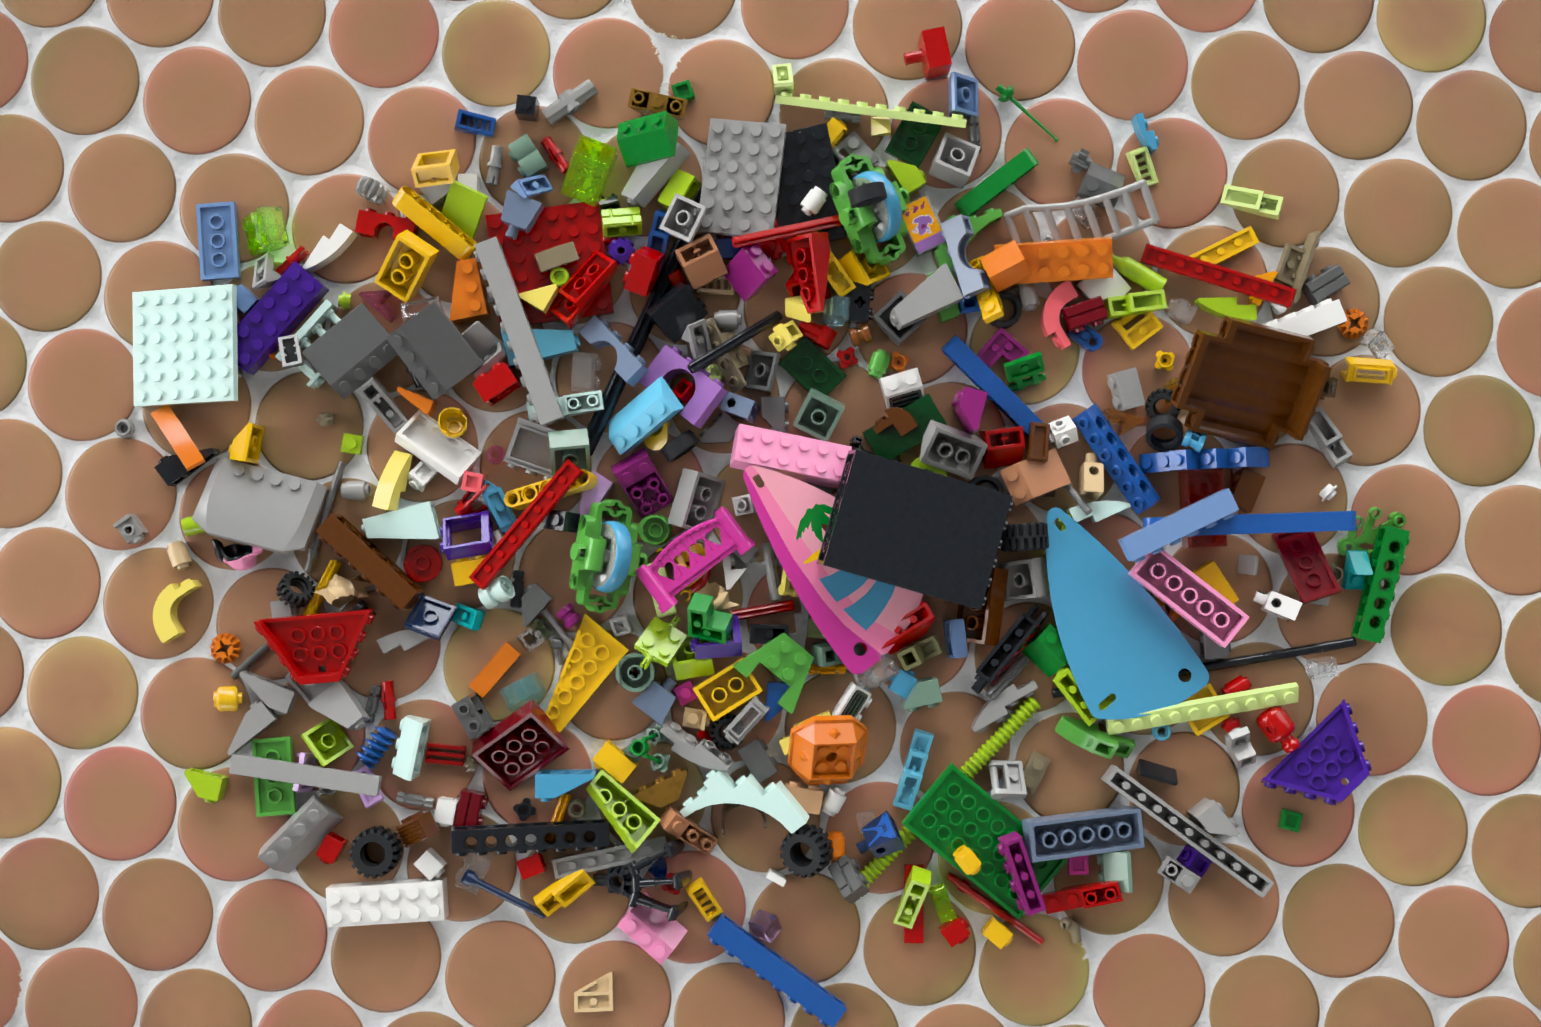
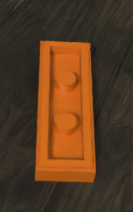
(495, 669)

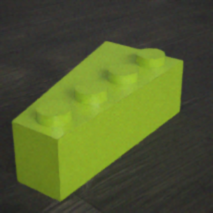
(623, 811)

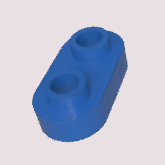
(1084, 336)

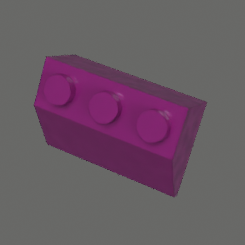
(969, 408)

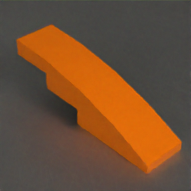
(178, 437)

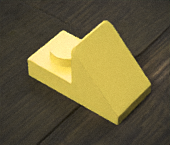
(796, 309)

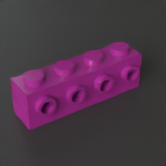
(1021, 873)

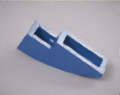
(658, 238)

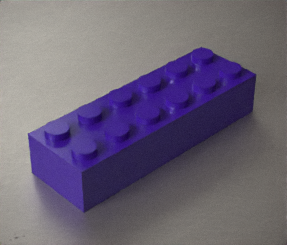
(277, 316)

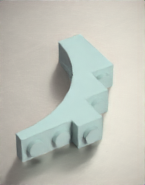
(773, 800)

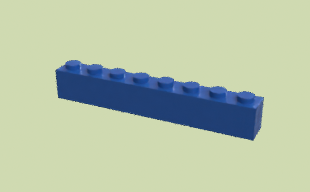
(776, 970)

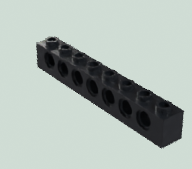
(461, 848)

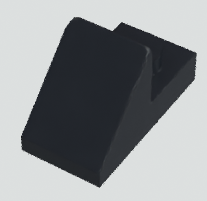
(766, 632)

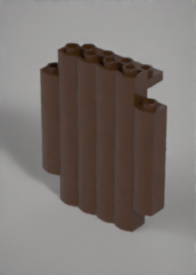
(1250, 383)

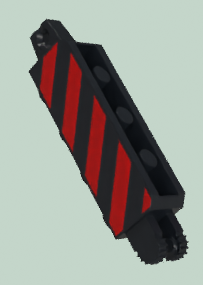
(1008, 649)

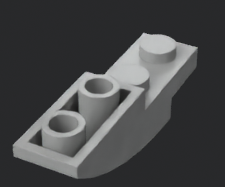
(995, 709)
(702, 753)

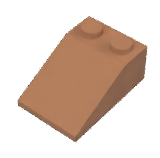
(1035, 479)

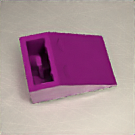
(642, 483)

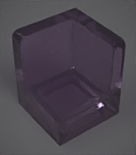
(765, 925)

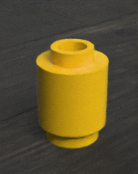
(967, 860)

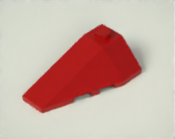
(810, 259)

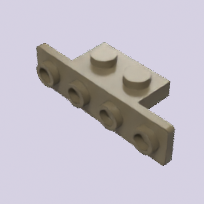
(1296, 262)
(730, 362)

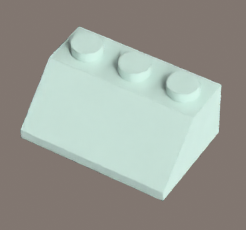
(410, 747)

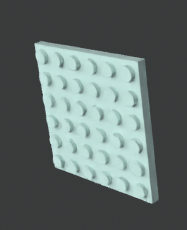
(185, 346)

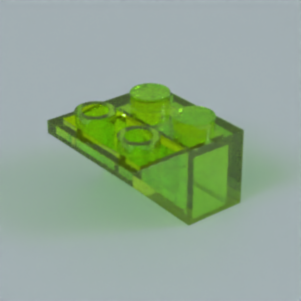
(265, 230)

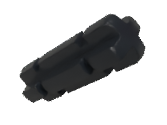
(518, 586)

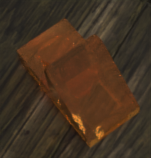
(1126, 420)

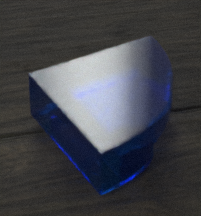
(659, 868)

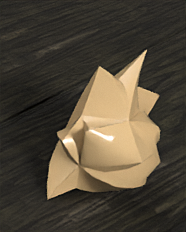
(344, 590)
(720, 596)

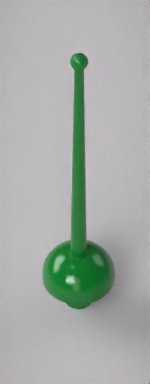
(1007, 94)

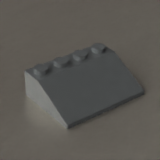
(434, 350)
(351, 351)

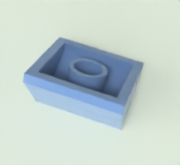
(963, 95)

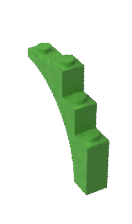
(941, 256)

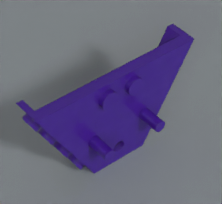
(1323, 760)

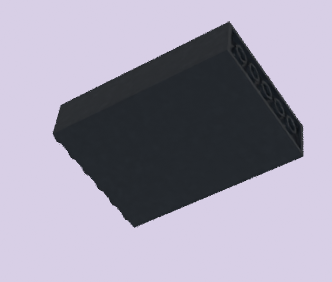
(915, 529)

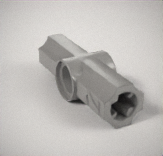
(570, 102)

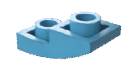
(1146, 138)

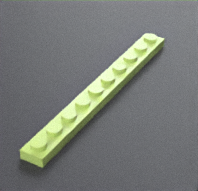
(879, 110)
(1209, 707)

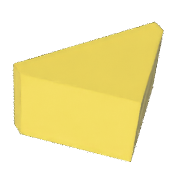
(541, 297)

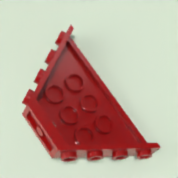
(316, 640)

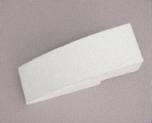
(329, 249)

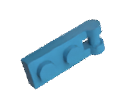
(1194, 440)

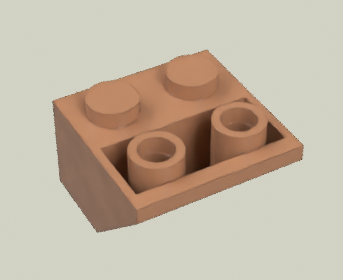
(701, 261)

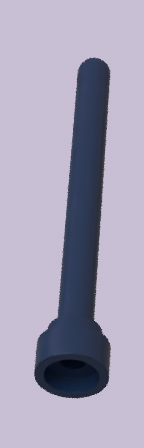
(470, 879)

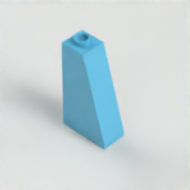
(550, 343)

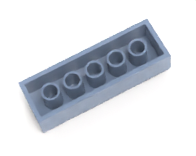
(1083, 833)

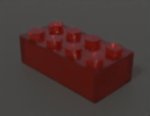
(1193, 487)

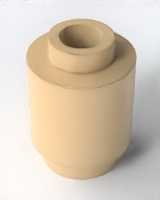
(179, 555)

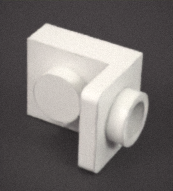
(421, 476)

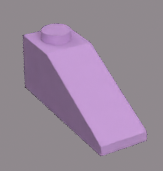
(596, 494)

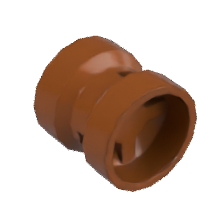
(859, 335)

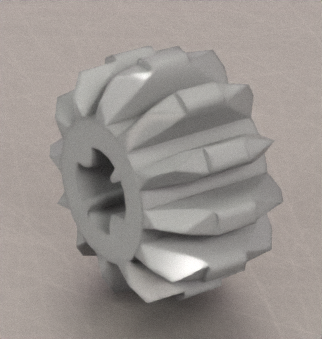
(372, 190)

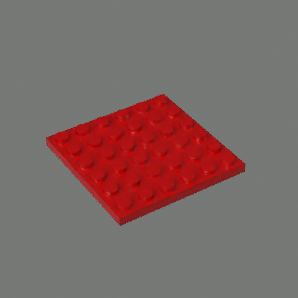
(553, 228)

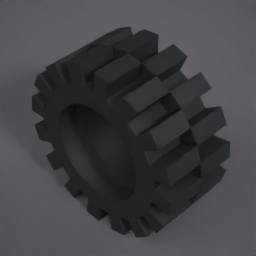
(1156, 396)
(299, 581)
(716, 734)

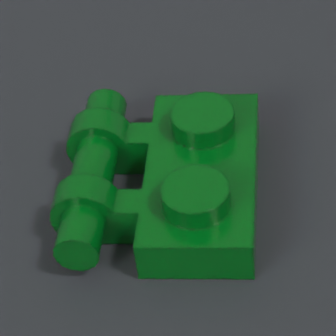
(1025, 367)

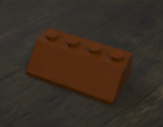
(985, 624)

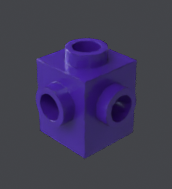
(624, 258)

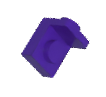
(1194, 860)

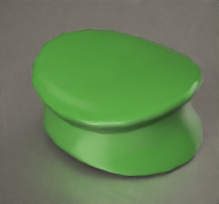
(655, 530)

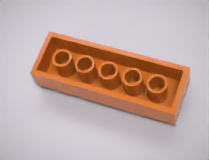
(1067, 259)

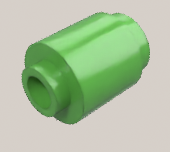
(879, 364)

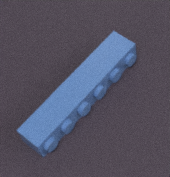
(1179, 524)

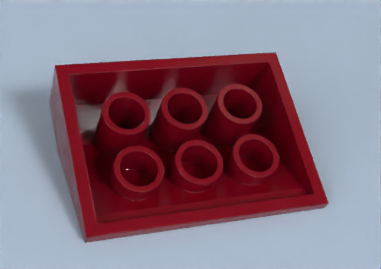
(519, 745)

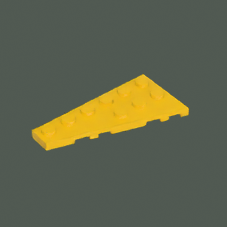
(586, 667)

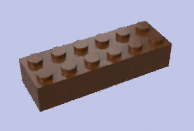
(370, 561)

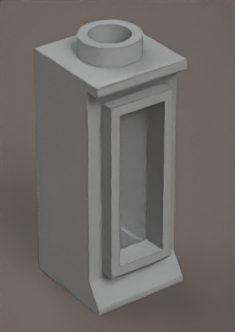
(745, 720)

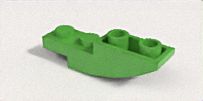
(1093, 739)

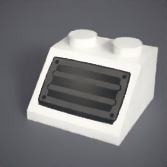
(901, 388)
(853, 701)

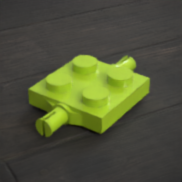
(660, 642)

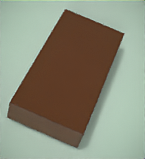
(1038, 442)

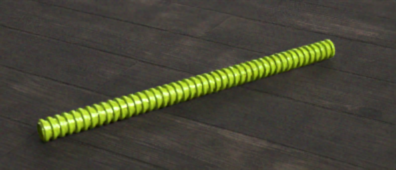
(970, 769)

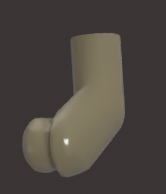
(1073, 927)

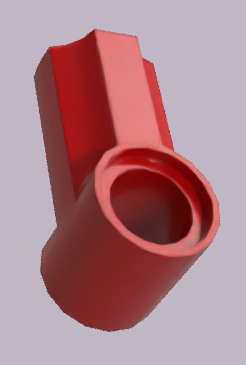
(821, 335)

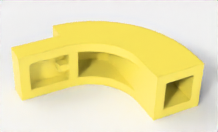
(166, 606)

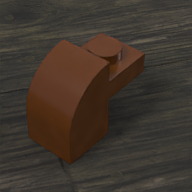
(900, 418)

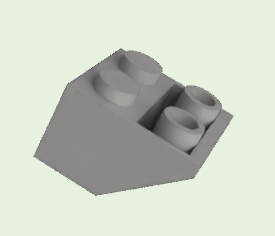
(1212, 819)

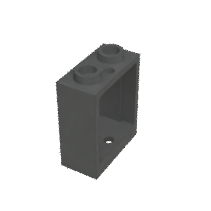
(469, 716)

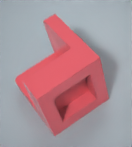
(473, 481)

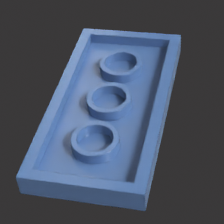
(218, 241)

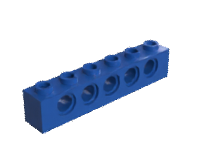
(1116, 459)

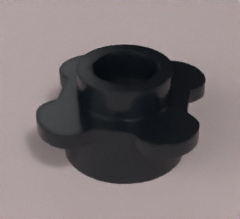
(518, 808)

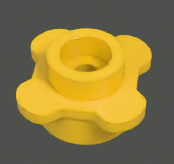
(1169, 360)

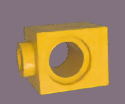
(997, 932)

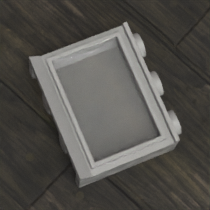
(530, 449)

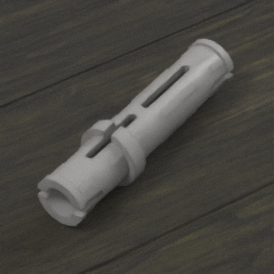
(771, 571)

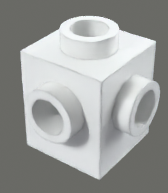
(1063, 432)

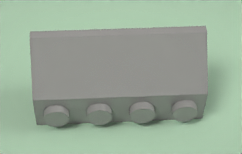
(299, 835)

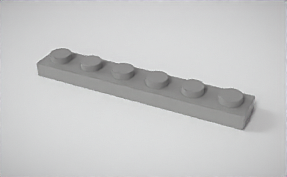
(607, 857)

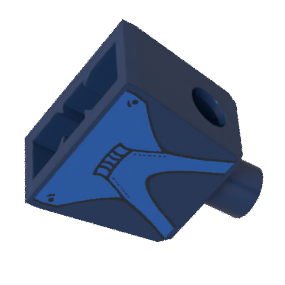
(881, 836)

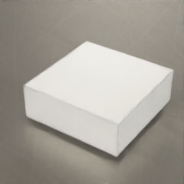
(776, 877)

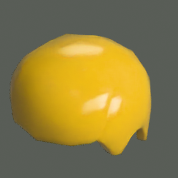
(452, 422)

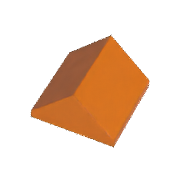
(1005, 266)

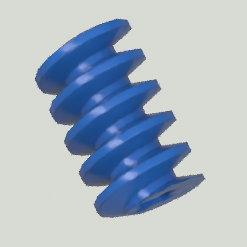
(376, 746)

